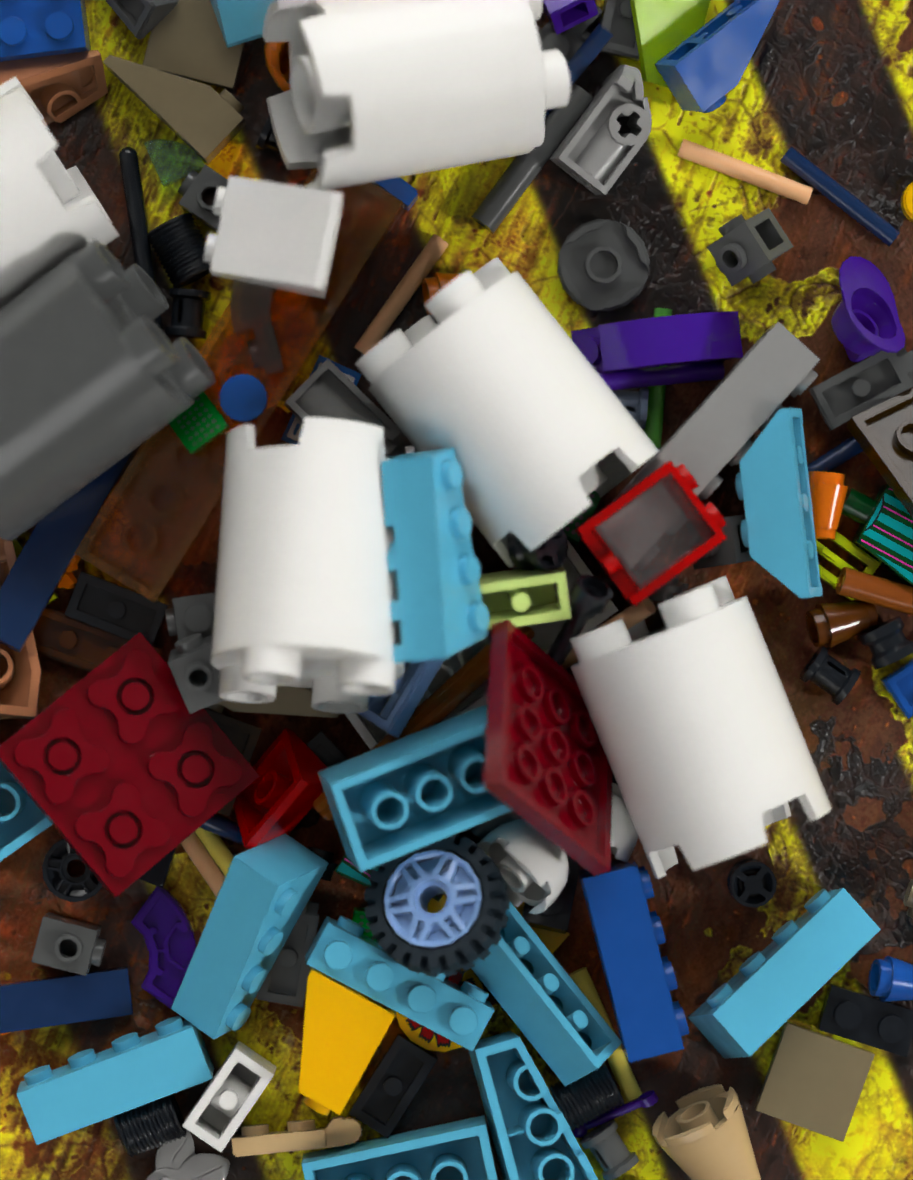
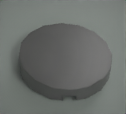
(603, 265)

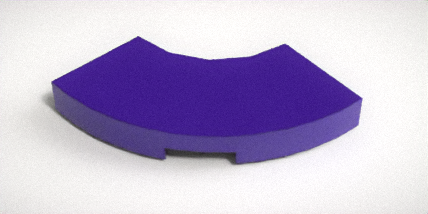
(168, 942)

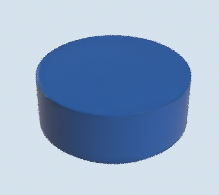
(243, 398)

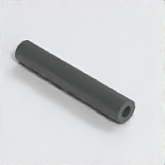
(526, 167)

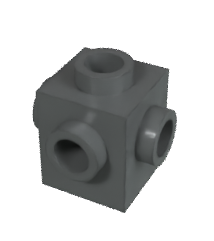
(749, 247)

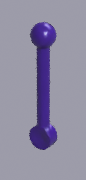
(645, 1100)

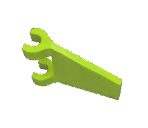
(662, 27)

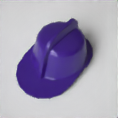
(867, 313)

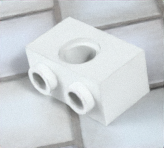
(229, 1096)

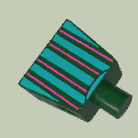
(883, 530)

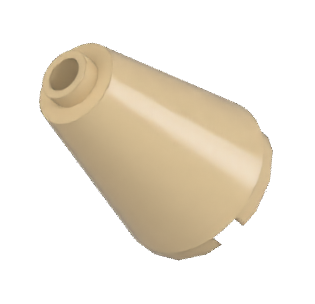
(708, 1136)

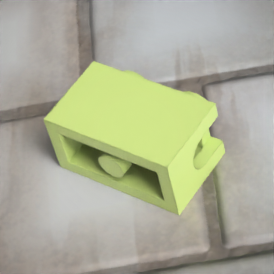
(525, 596)

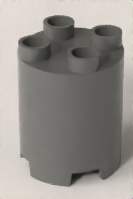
(84, 380)

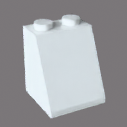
(275, 235)

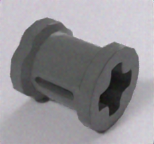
(609, 1150)

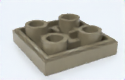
(193, 46)
(814, 1081)

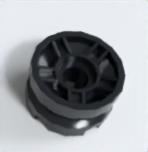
(58, 880)

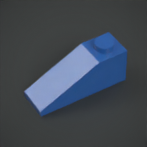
(716, 55)

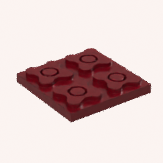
(545, 750)
(125, 765)

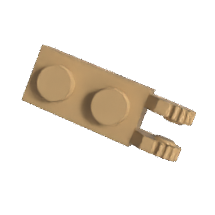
(299, 1136)

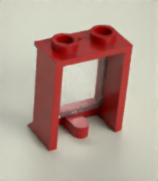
(652, 532)

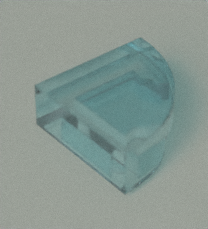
(172, 160)

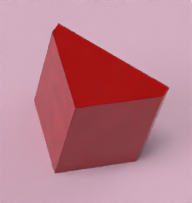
(281, 793)

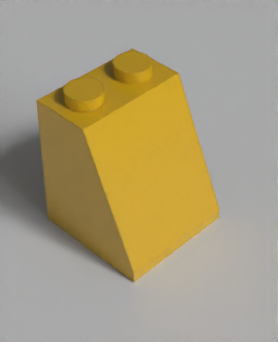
(338, 1041)

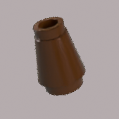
(837, 622)

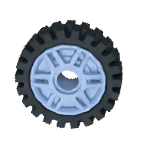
(457, 932)

